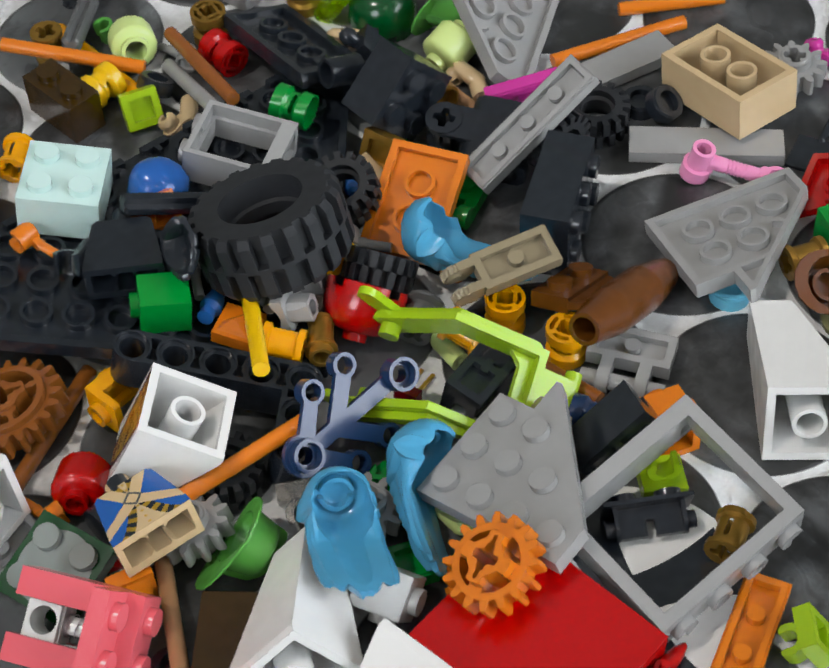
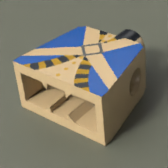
(145, 518)

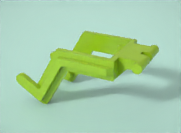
(530, 359)

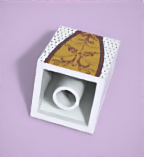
(174, 427)

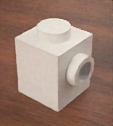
(395, 602)

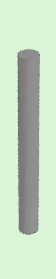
(186, 82)

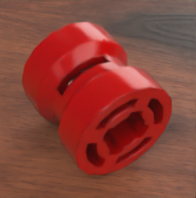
(224, 53)

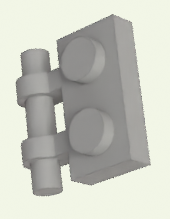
(633, 351)

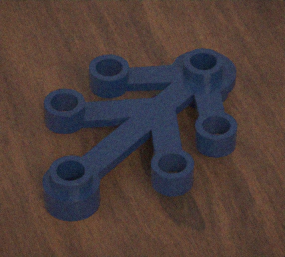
(342, 416)

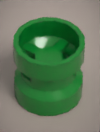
(293, 106)

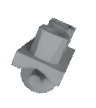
(295, 307)

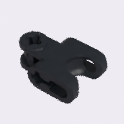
(471, 127)

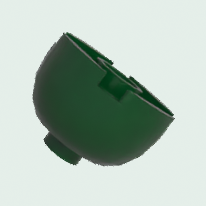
(389, 16)

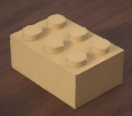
(730, 80)

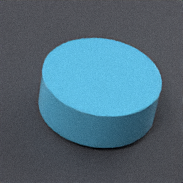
(729, 299)

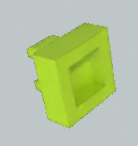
(140, 107)
(663, 473)
(811, 634)

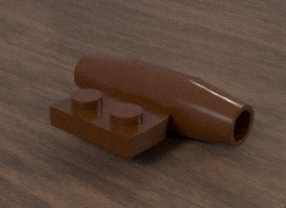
(605, 303)

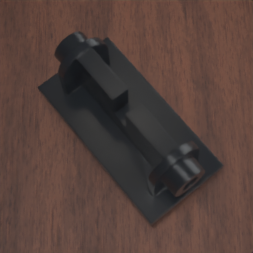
(630, 514)

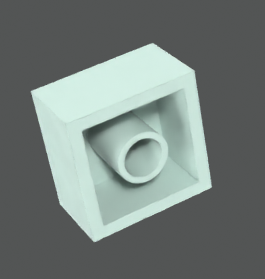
(64, 188)

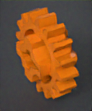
(496, 586)

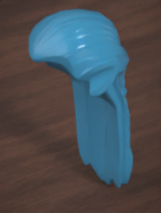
(434, 237)
(409, 460)
(346, 532)

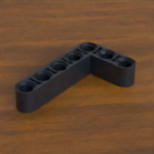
(230, 368)

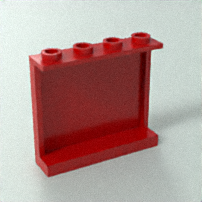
(563, 626)

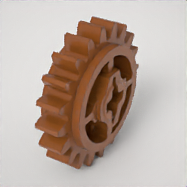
(29, 404)

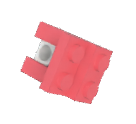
(111, 636)

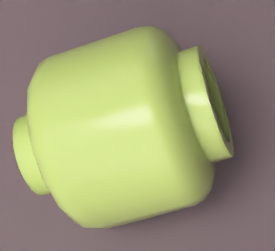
(132, 38)
(448, 44)

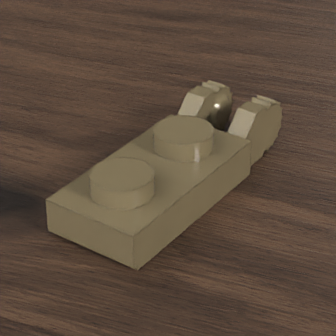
(503, 265)

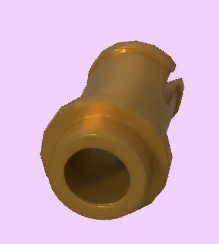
(320, 339)

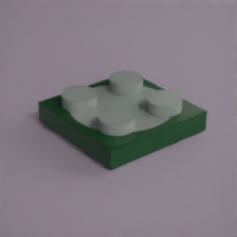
(59, 547)

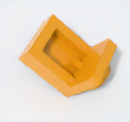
(106, 400)

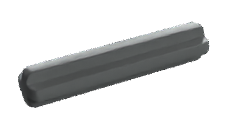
(79, 23)

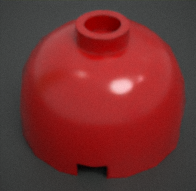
(350, 311)

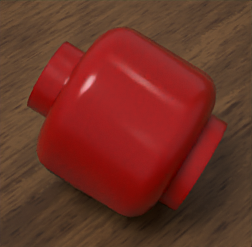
(79, 481)

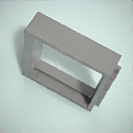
(744, 562)

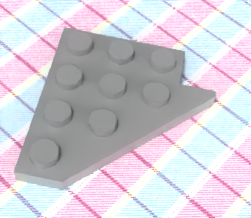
(507, 33)
(732, 234)
(518, 465)

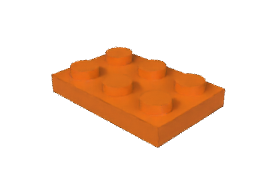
(408, 175)

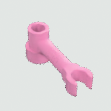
(701, 162)

